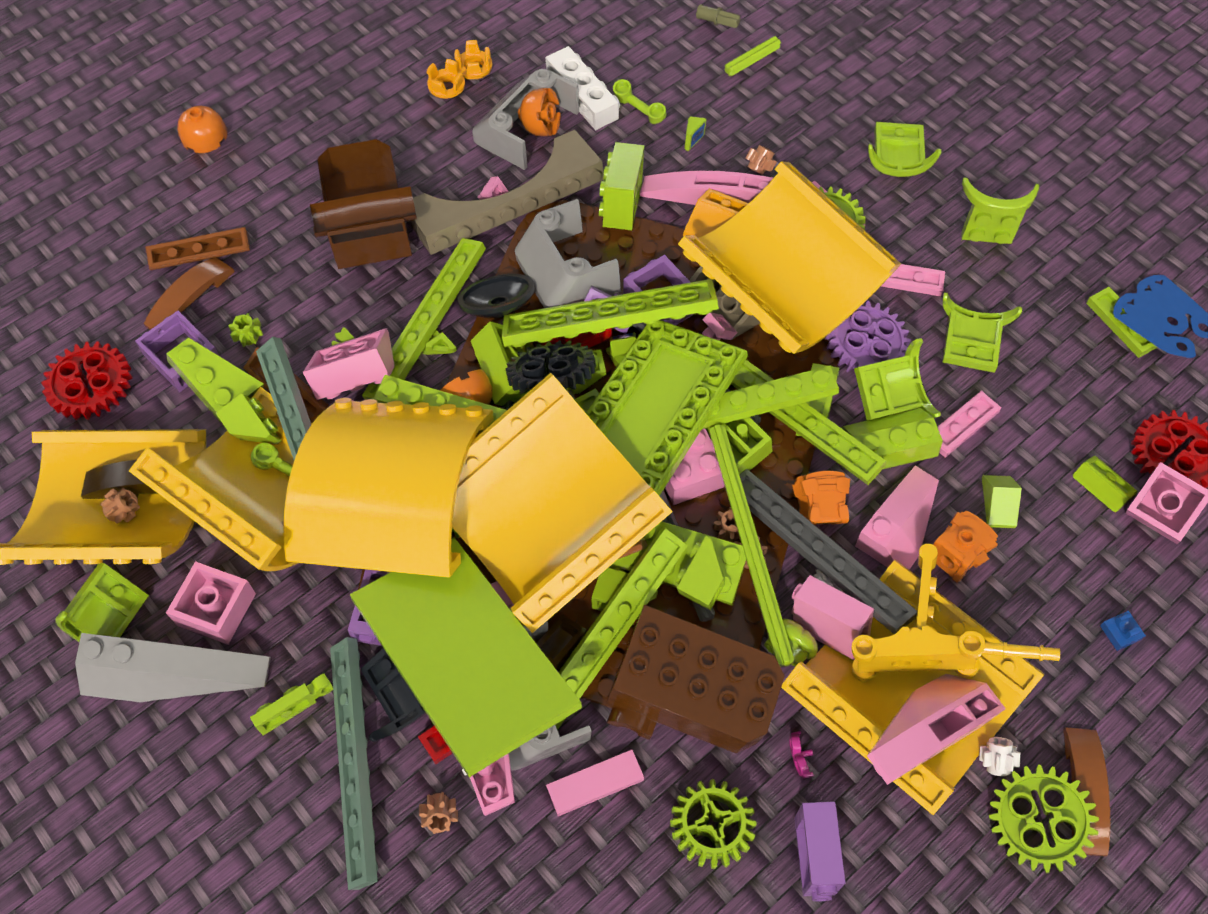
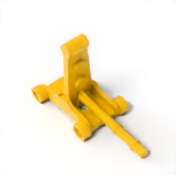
(925, 649)

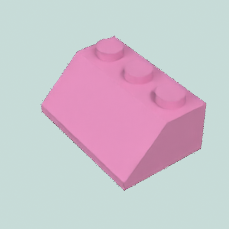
(350, 365)

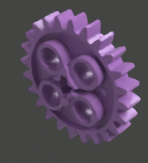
(871, 334)

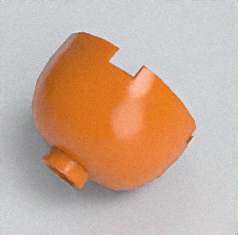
(539, 112)
(201, 129)
(474, 388)

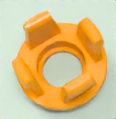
(471, 59)
(450, 74)

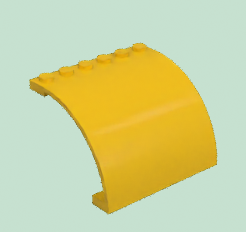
(793, 260)
(380, 486)
(229, 493)
(549, 502)
(70, 528)
(864, 710)

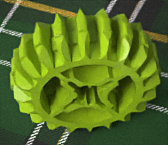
(699, 829)

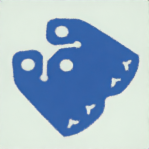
(1152, 309)

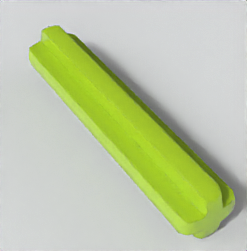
(752, 56)

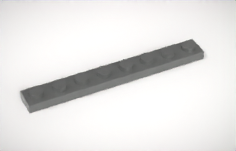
(826, 554)

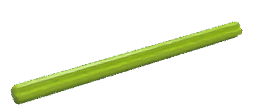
(751, 547)

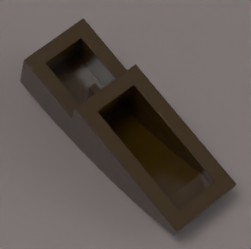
(113, 476)
(561, 641)

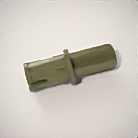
(718, 16)

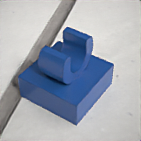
(1122, 630)

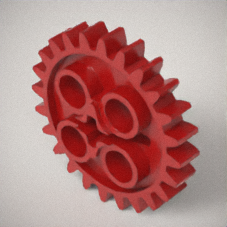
(67, 384)
(1167, 435)

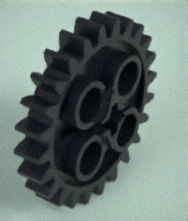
(565, 361)

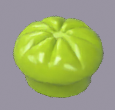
(801, 642)

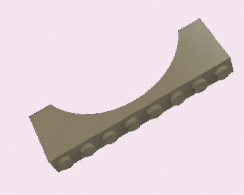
(568, 170)

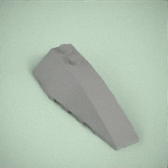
(161, 671)

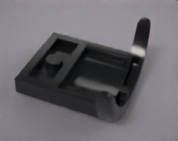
(393, 695)

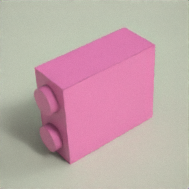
(830, 615)

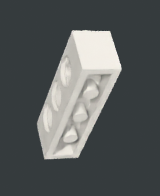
(595, 101)

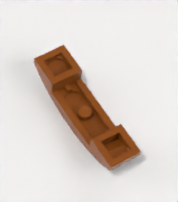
(188, 289)
(1089, 767)

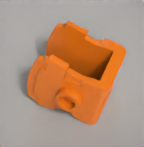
(823, 497)
(964, 544)

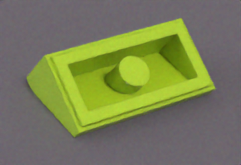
(1104, 483)

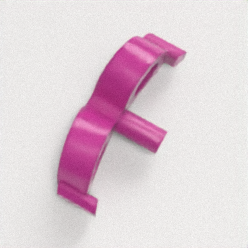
(798, 755)

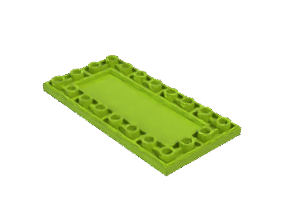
(664, 397)
(466, 660)

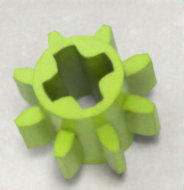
(245, 330)

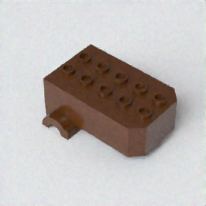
(362, 204)
(694, 683)

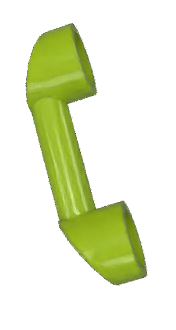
(622, 90)

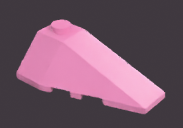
(901, 521)

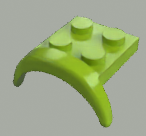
(900, 150)
(994, 218)
(974, 336)
(894, 385)
(102, 605)

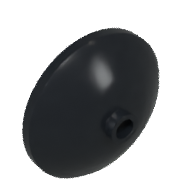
(496, 295)

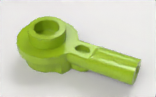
(267, 456)

